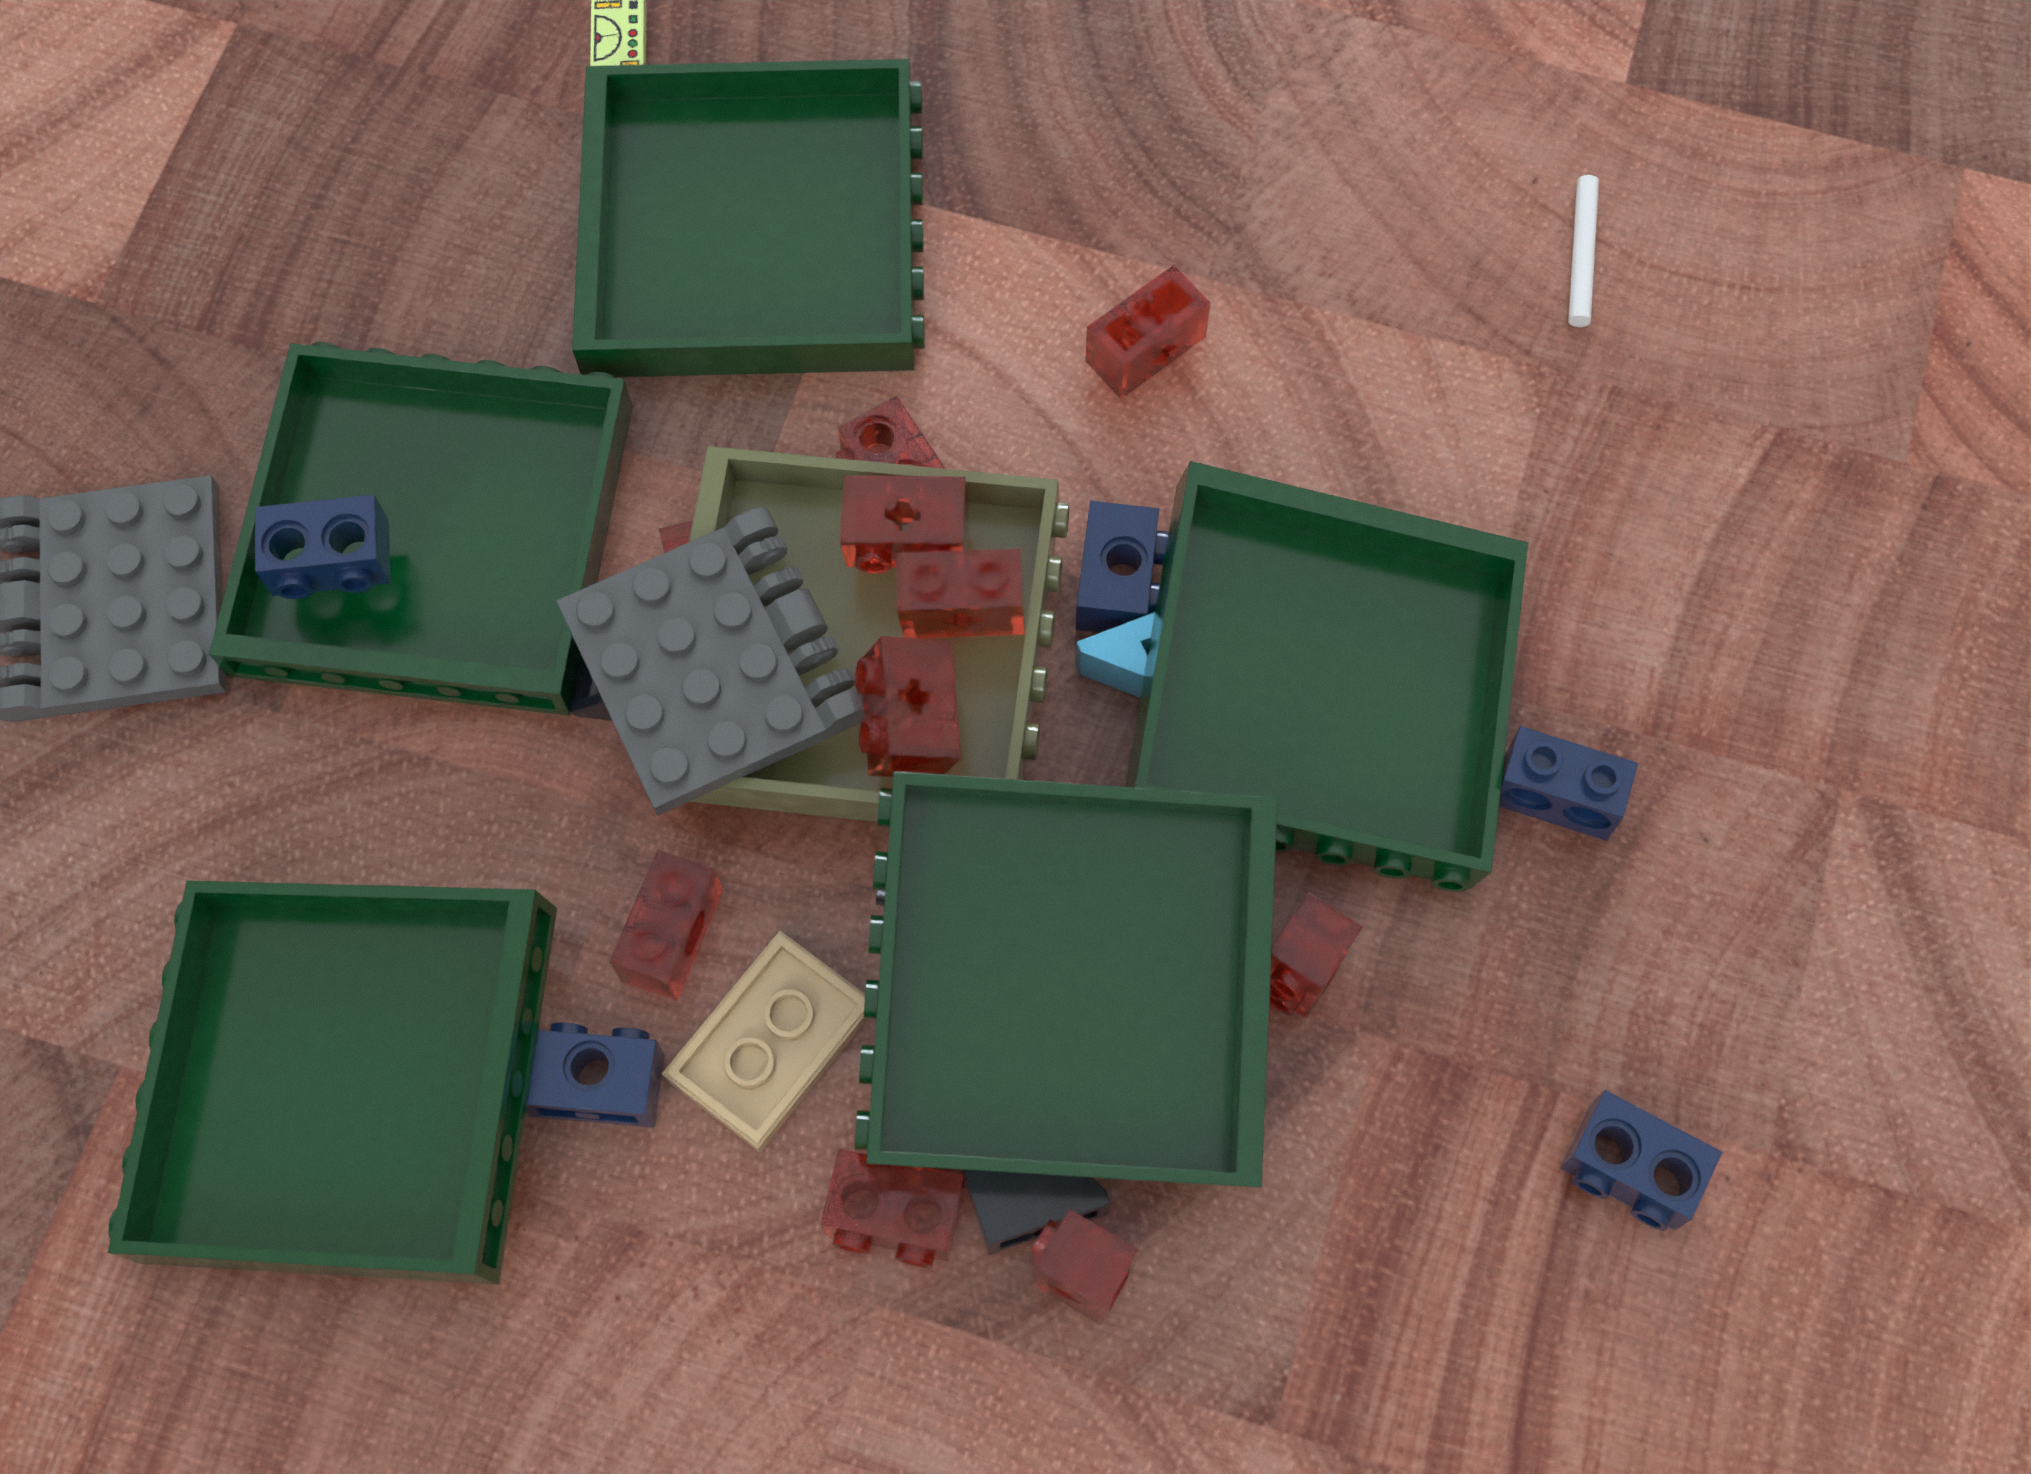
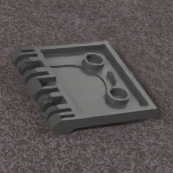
(117, 595)
(703, 668)

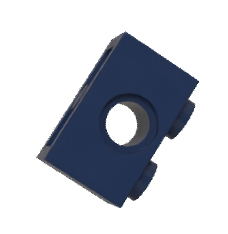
(1116, 537)
(622, 1098)

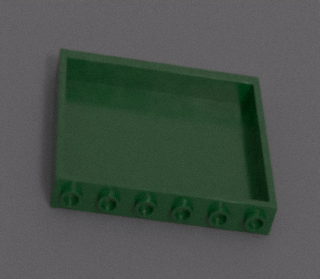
(749, 219)
(492, 510)
(1335, 667)
(1070, 980)
(337, 1081)

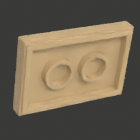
(768, 1041)

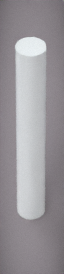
(1583, 251)

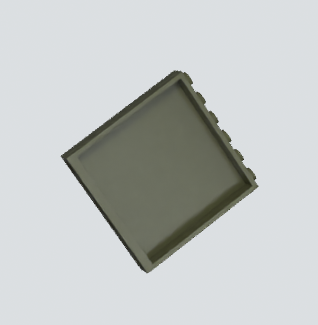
(993, 674)

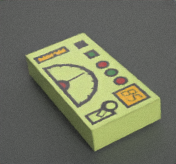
(618, 32)

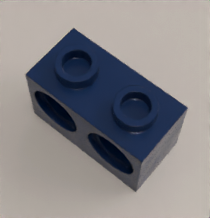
(324, 532)
(1566, 783)
(1644, 1145)

